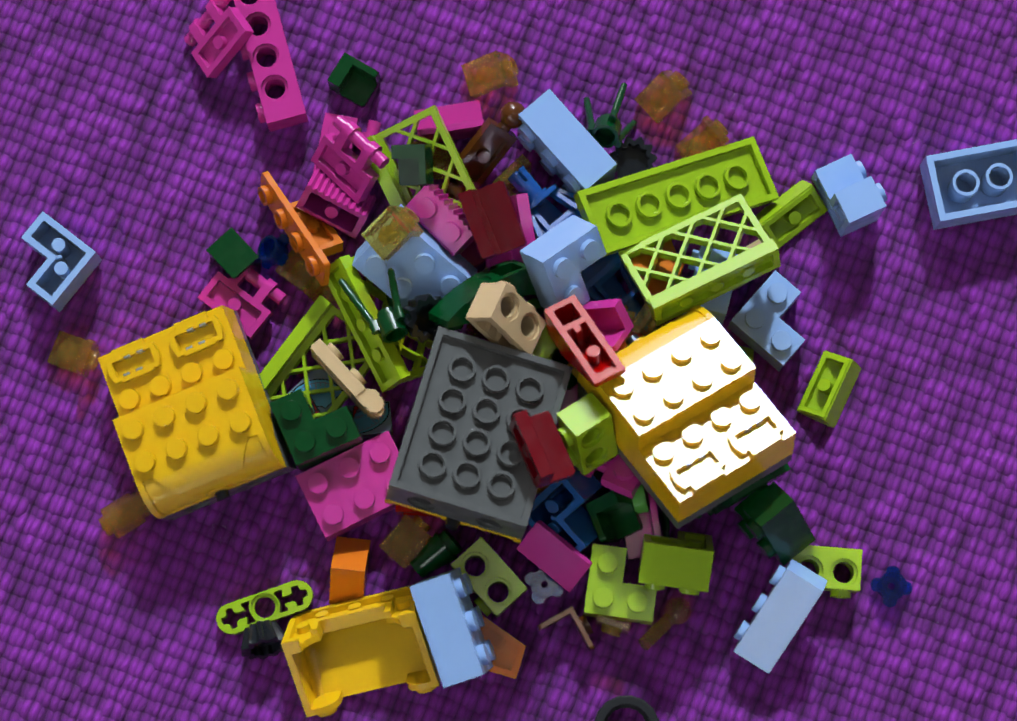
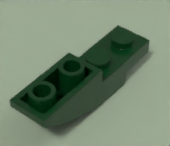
(453, 307)

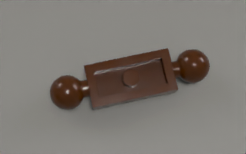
(487, 148)

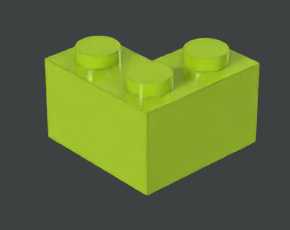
(677, 562)
(609, 595)

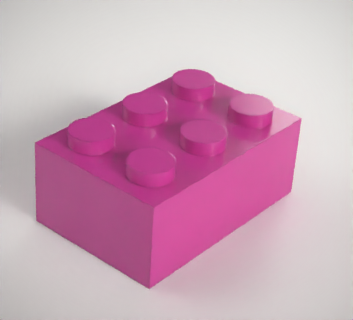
(351, 486)

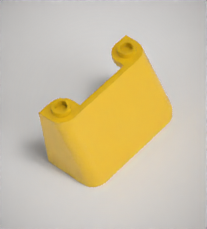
(358, 650)

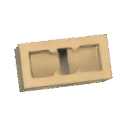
(505, 317)

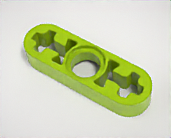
(287, 590)

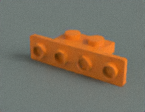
(306, 234)

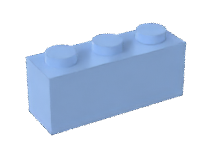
(778, 615)

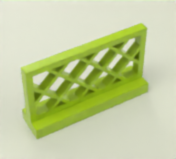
(389, 175)
(718, 277)
(298, 345)
(381, 357)

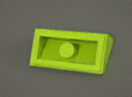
(791, 212)
(829, 388)

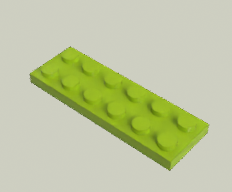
(668, 194)

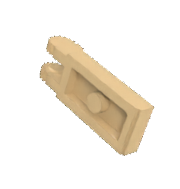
(348, 380)

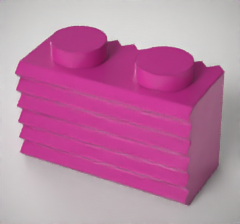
(333, 206)
(442, 218)

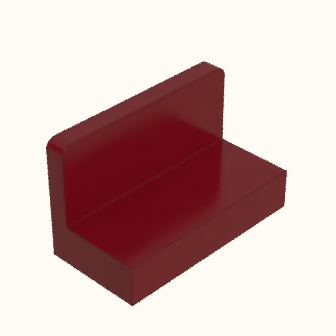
(492, 219)
(541, 448)

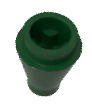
(436, 553)

